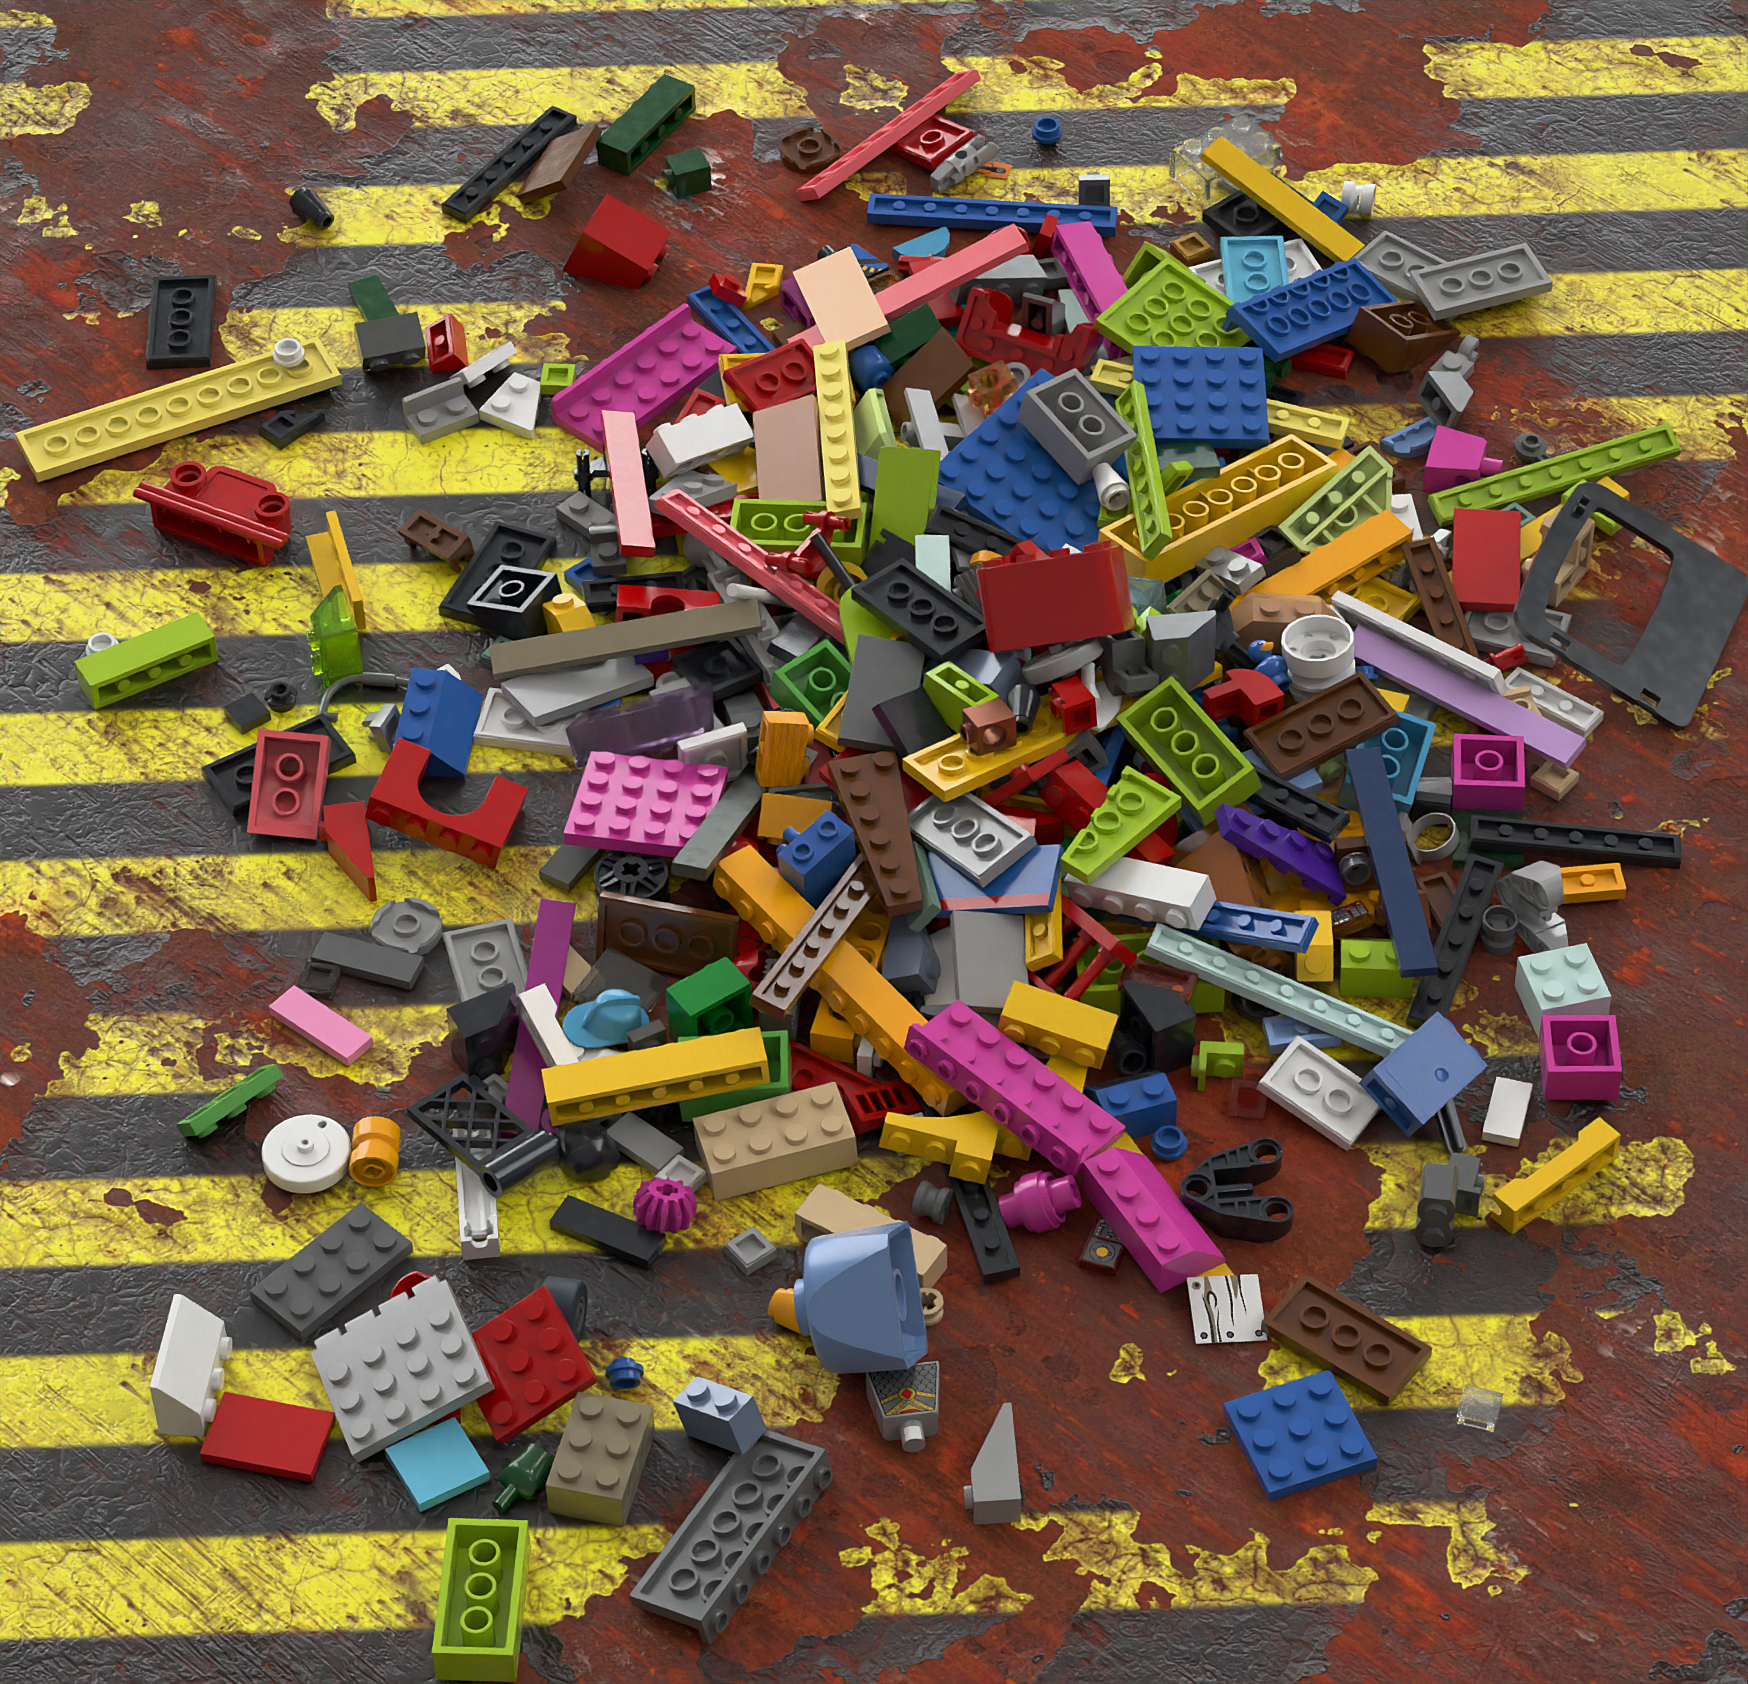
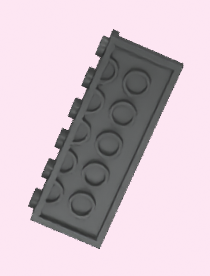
(734, 1533)

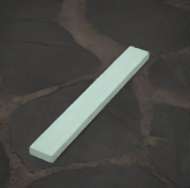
(1275, 991)

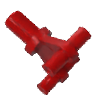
(806, 558)

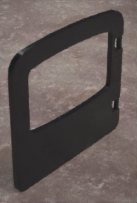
(1685, 628)

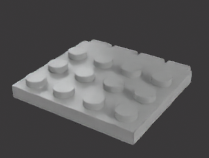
(400, 1367)

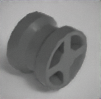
(932, 1202)

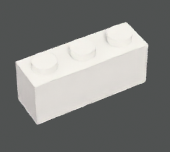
(699, 440)

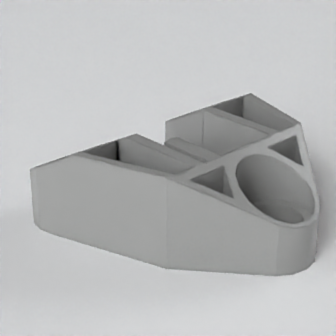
(1534, 896)

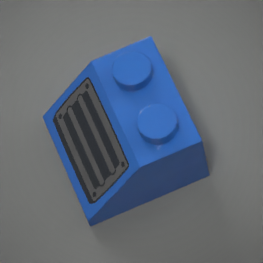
(1137, 1101)

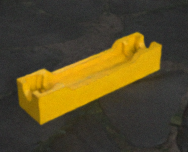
(1529, 1197)

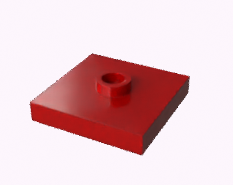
(932, 142)
(1025, 776)

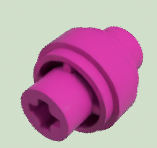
(1040, 1201)

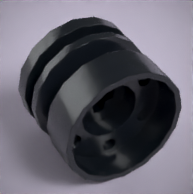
(632, 875)

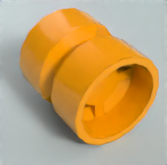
(375, 1151)

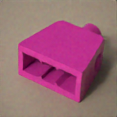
(1457, 460)

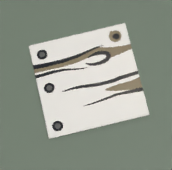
(1226, 1308)

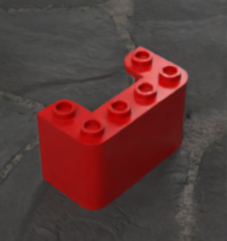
(1055, 597)

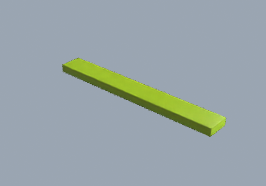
(1144, 473)
(1557, 473)

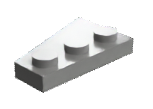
(702, 488)

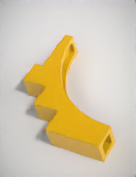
(967, 1139)

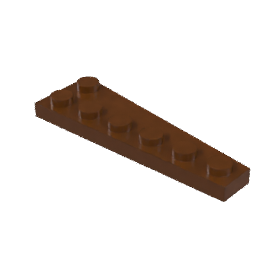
(876, 811)

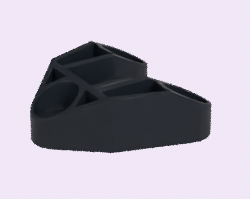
(1227, 1193)

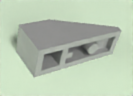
(995, 1475)

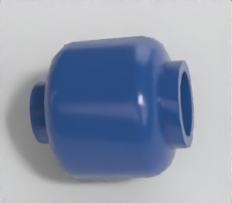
(869, 367)

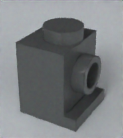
(1469, 1185)

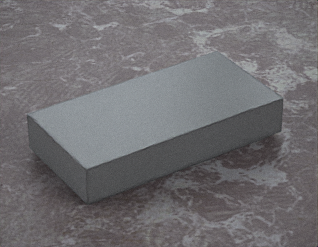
(644, 1143)

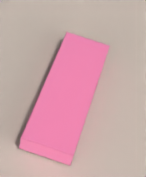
(321, 1025)

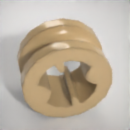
(933, 1297)

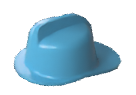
(605, 1019)

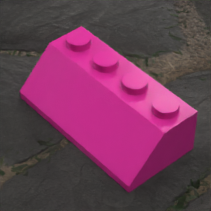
(1148, 1217)

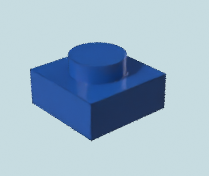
(1331, 207)

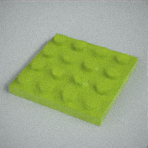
(1169, 310)

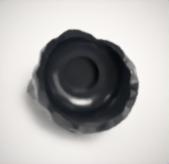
(586, 1151)

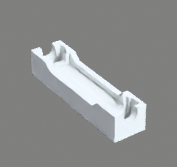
(538, 1014)
(476, 1206)

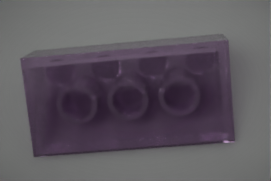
(643, 723)

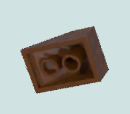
(1399, 334)

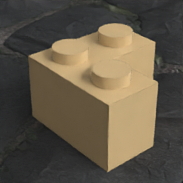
(1575, 563)

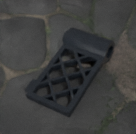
(510, 1160)

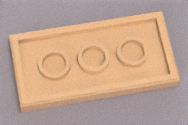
(841, 300)

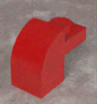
(1243, 693)

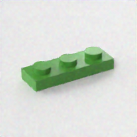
(230, 1102)

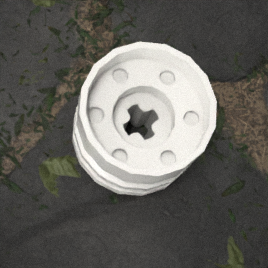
(1317, 654)

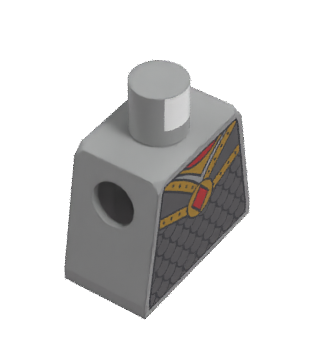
(906, 1403)

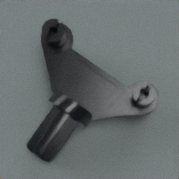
(587, 471)
(1226, 638)

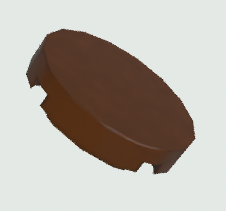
(809, 150)

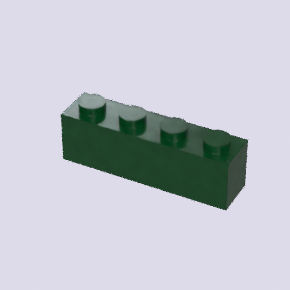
(646, 125)

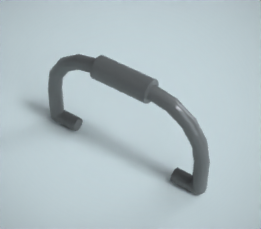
(365, 678)

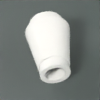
(1111, 488)

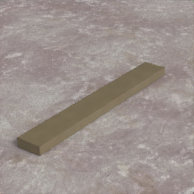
(626, 638)

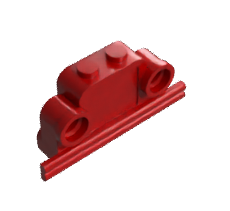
(221, 510)

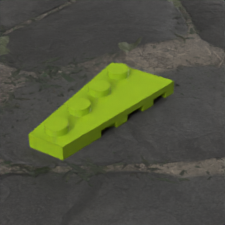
(1124, 820)

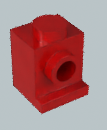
(1073, 705)

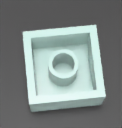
(1561, 984)

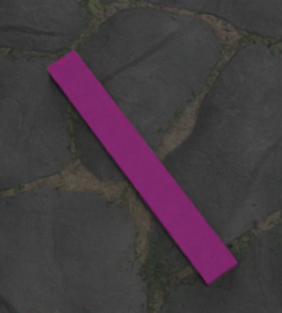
(546, 966)

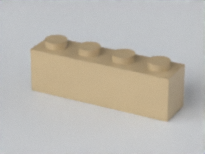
(832, 1212)

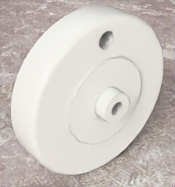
(306, 1153)

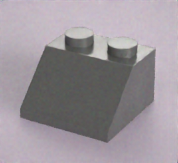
(1181, 646)

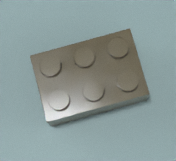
(600, 1459)

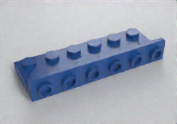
(1307, 309)

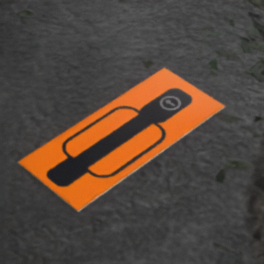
(994, 169)

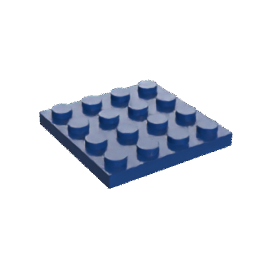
(1204, 394)

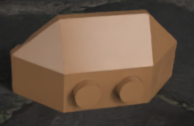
(1268, 615)

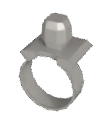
(1414, 830)

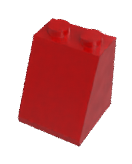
(619, 246)

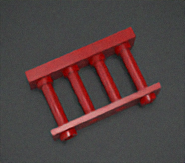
(1089, 934)

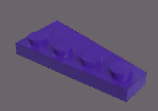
(1284, 849)

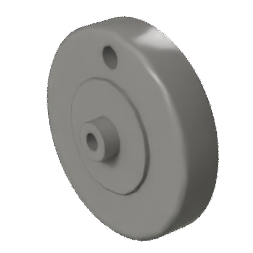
(1061, 660)

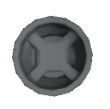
(1499, 930)

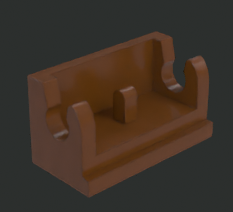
(437, 538)

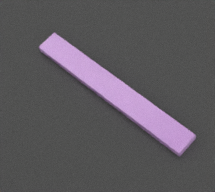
(1466, 697)

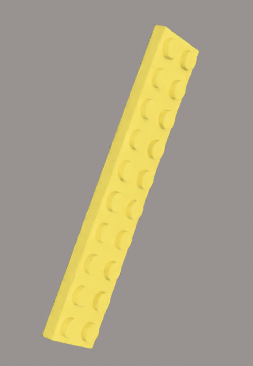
(174, 411)

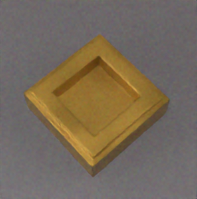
(1191, 249)

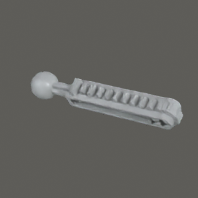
(718, 579)

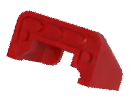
(990, 336)

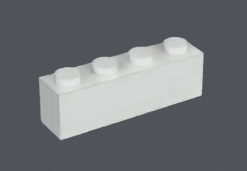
(1148, 893)

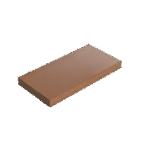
(789, 451)

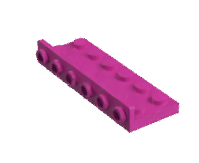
(641, 377)
(1013, 1087)

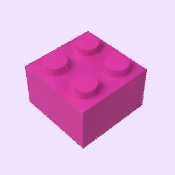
(1487, 772)
(1580, 1057)

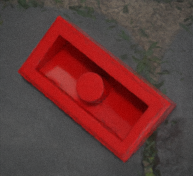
(446, 345)

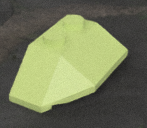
(873, 424)
(1342, 503)

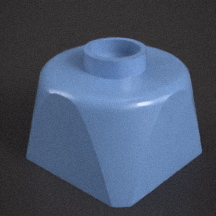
(862, 1300)

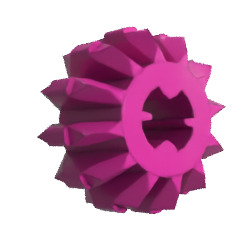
(664, 1205)

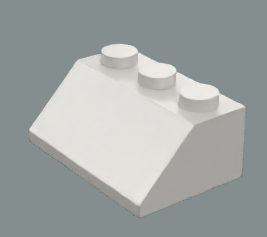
(189, 1369)

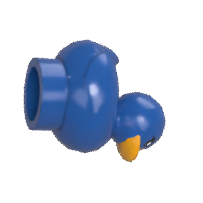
(1270, 665)

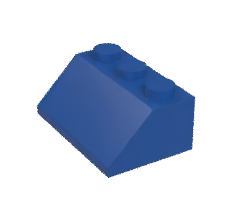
(442, 717)

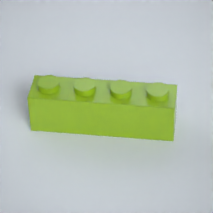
(146, 660)

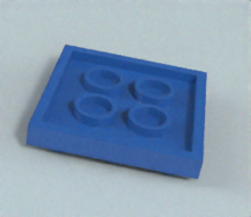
(1299, 1435)

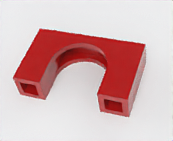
(474, 835)

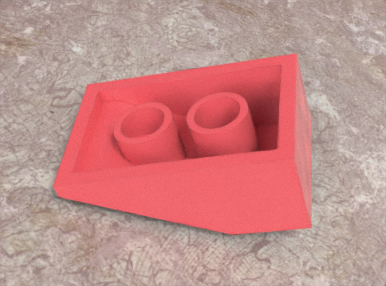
(288, 784)

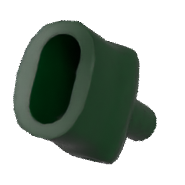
(523, 1476)

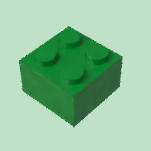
(709, 1002)

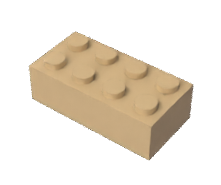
(775, 1141)

